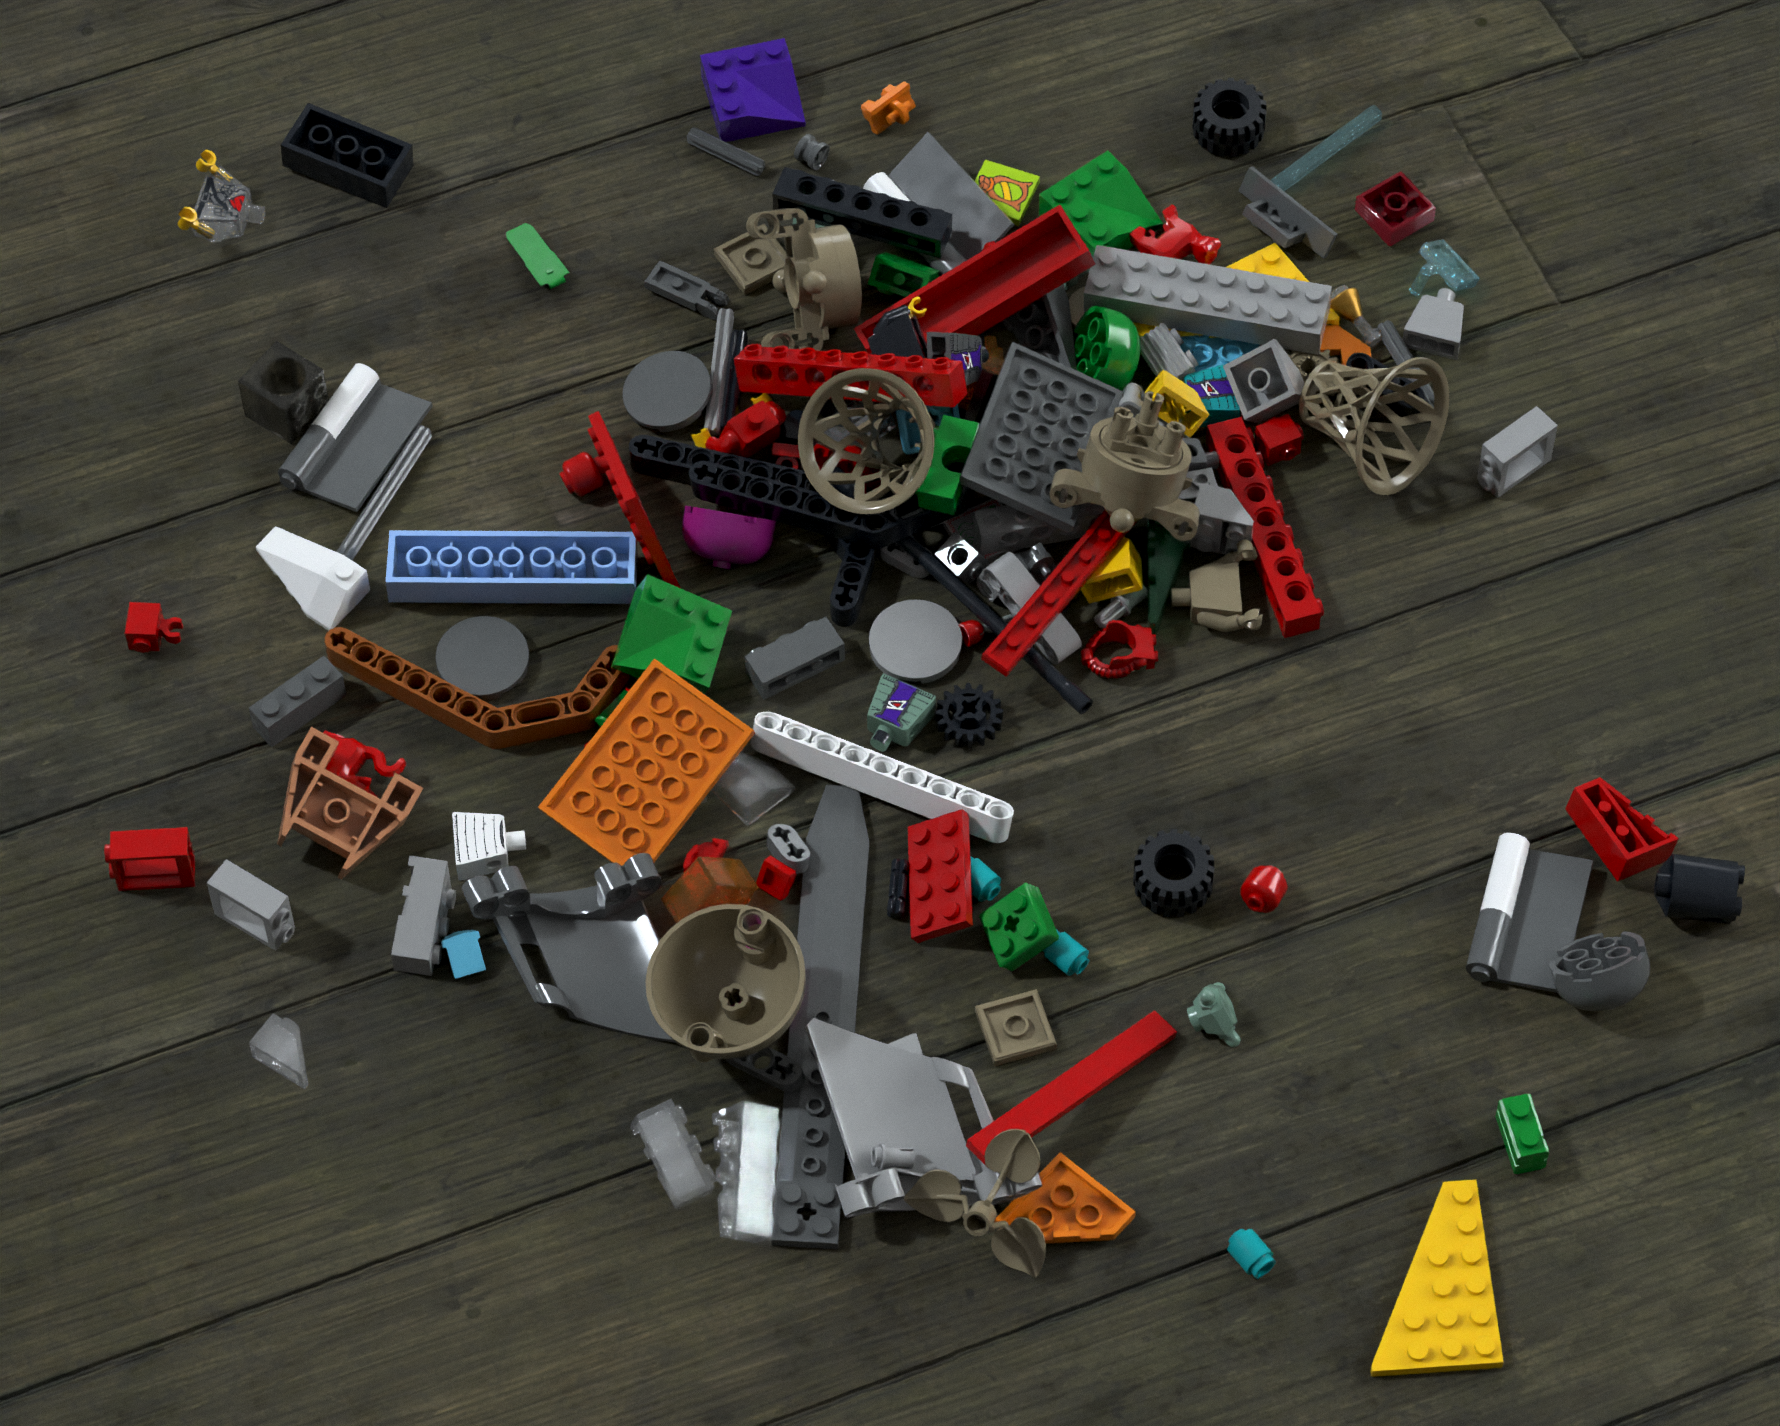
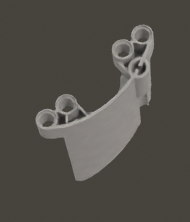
(900, 1102)

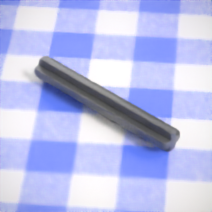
(1401, 353)

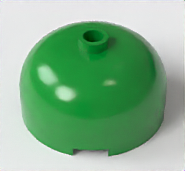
(1107, 346)

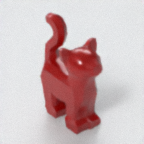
(1177, 240)
(351, 757)

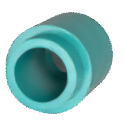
(984, 881)
(1067, 954)
(1251, 1253)

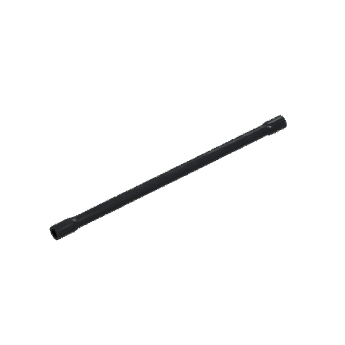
(1068, 690)

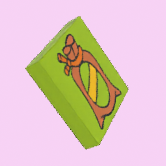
(1008, 188)

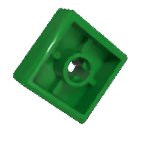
(1018, 926)

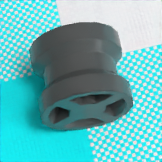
(811, 151)

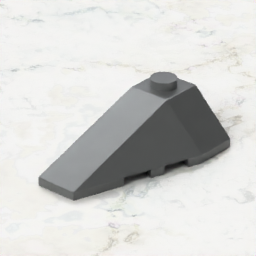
(1046, 327)

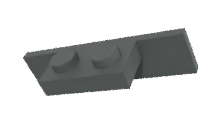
(1282, 216)

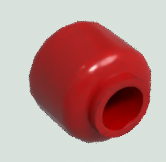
(582, 474)
(1265, 888)

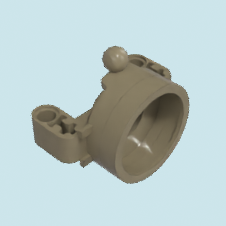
(817, 275)

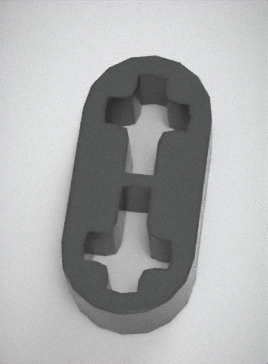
(783, 842)

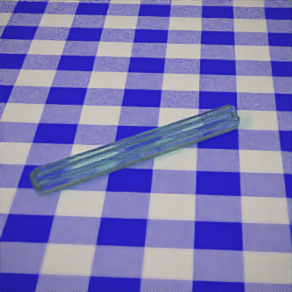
(1327, 148)

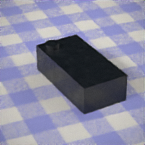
(347, 155)

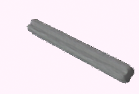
(718, 369)

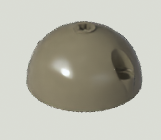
(707, 968)

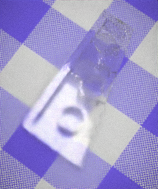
(746, 1170)

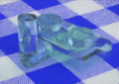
(1447, 264)

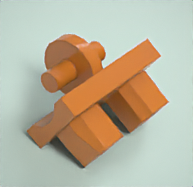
(890, 108)

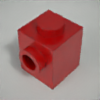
(1278, 439)

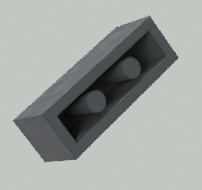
(794, 657)
(297, 701)

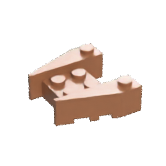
(337, 810)

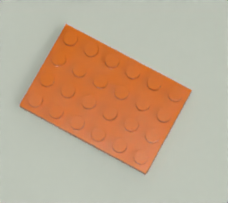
(646, 767)

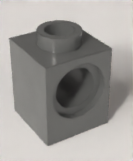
(954, 551)

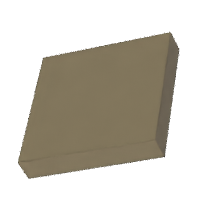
(751, 260)
(1015, 1027)

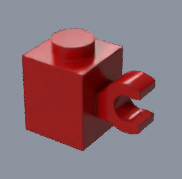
(147, 625)

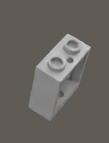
(1516, 452)
(251, 905)

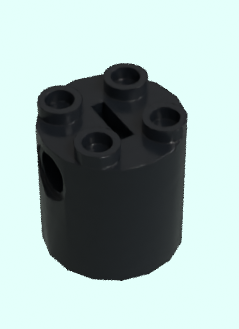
(1699, 888)

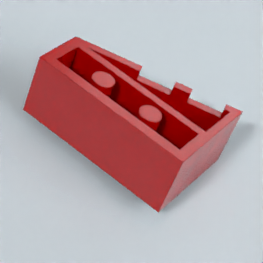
(1617, 831)

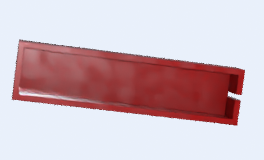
(998, 279)

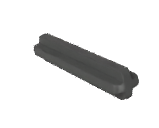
(726, 151)

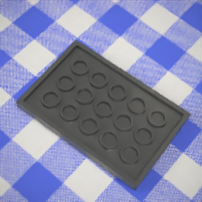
(1033, 430)

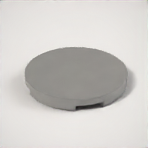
(915, 641)

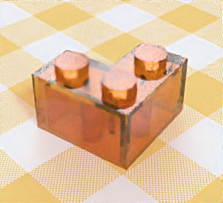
(707, 884)

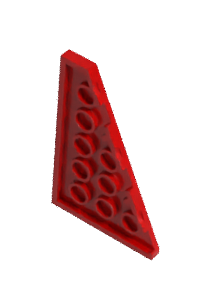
(629, 499)

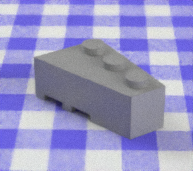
(423, 917)

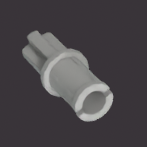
(1119, 607)

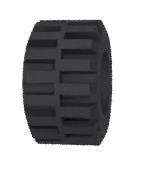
(1229, 99)
(1176, 851)

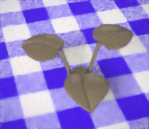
(940, 1198)

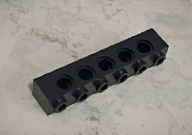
(865, 212)

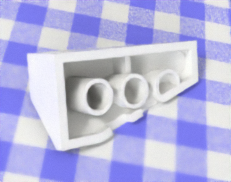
(317, 577)

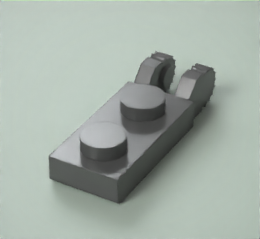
(685, 289)

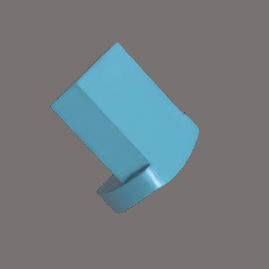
(464, 952)

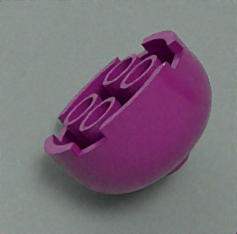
(726, 536)

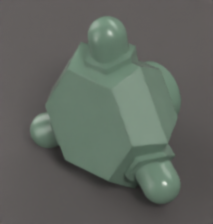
(1215, 1014)

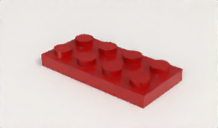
(940, 876)

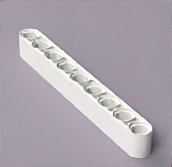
(879, 775)

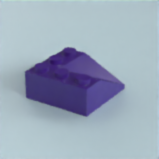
(752, 90)

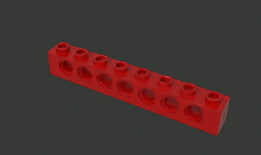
(805, 370)
(1291, 615)

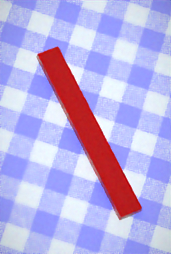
(1053, 595)
(1079, 1082)

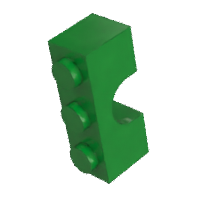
(951, 444)

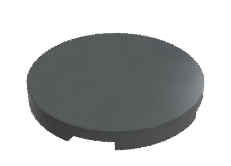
(667, 390)
(483, 656)

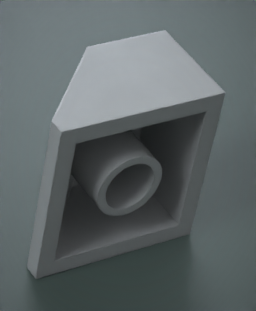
(1264, 382)

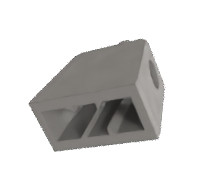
(1436, 325)

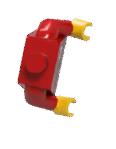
(748, 430)

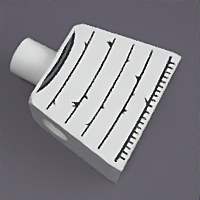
(483, 843)

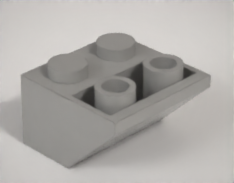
(1221, 521)

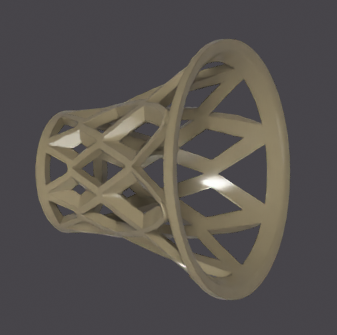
(810, 429)
(1352, 440)

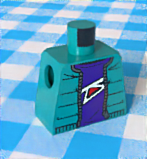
(1215, 394)

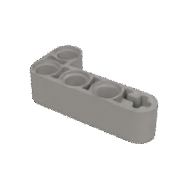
(1014, 586)

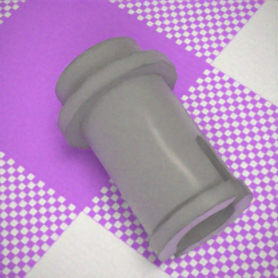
(889, 1156)

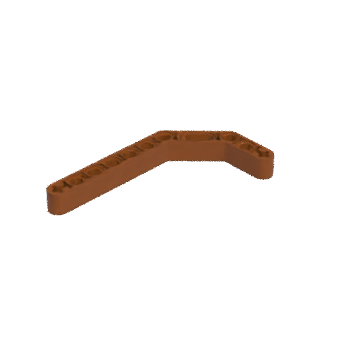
(348, 649)

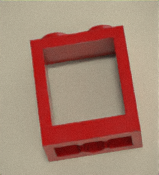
(151, 859)

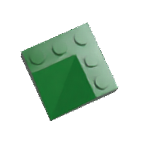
(1102, 203)
(675, 630)

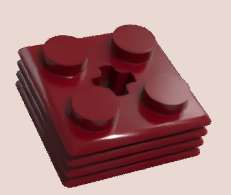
(1395, 208)

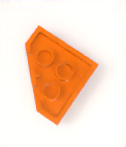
(1071, 1206)

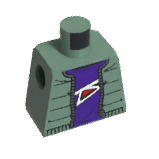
(898, 713)

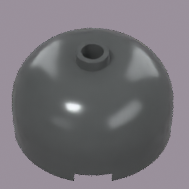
(1601, 971)

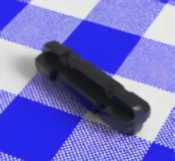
(898, 888)

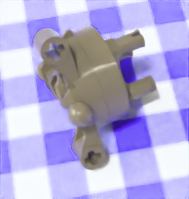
(1133, 472)

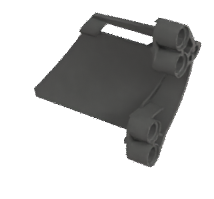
(589, 937)

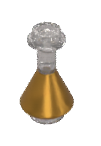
(1347, 305)

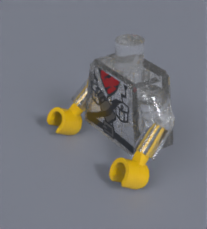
(222, 205)

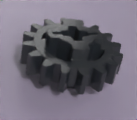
(969, 715)

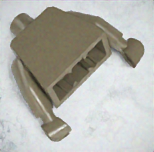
(1216, 593)

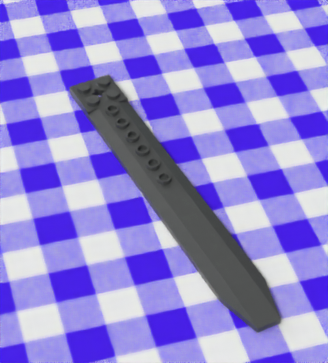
(831, 945)

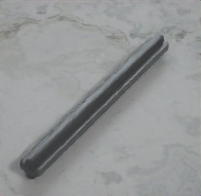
(385, 492)

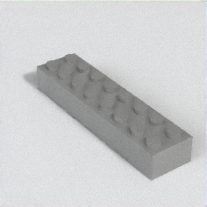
(1209, 299)

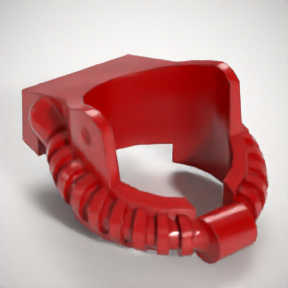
(1137, 637)

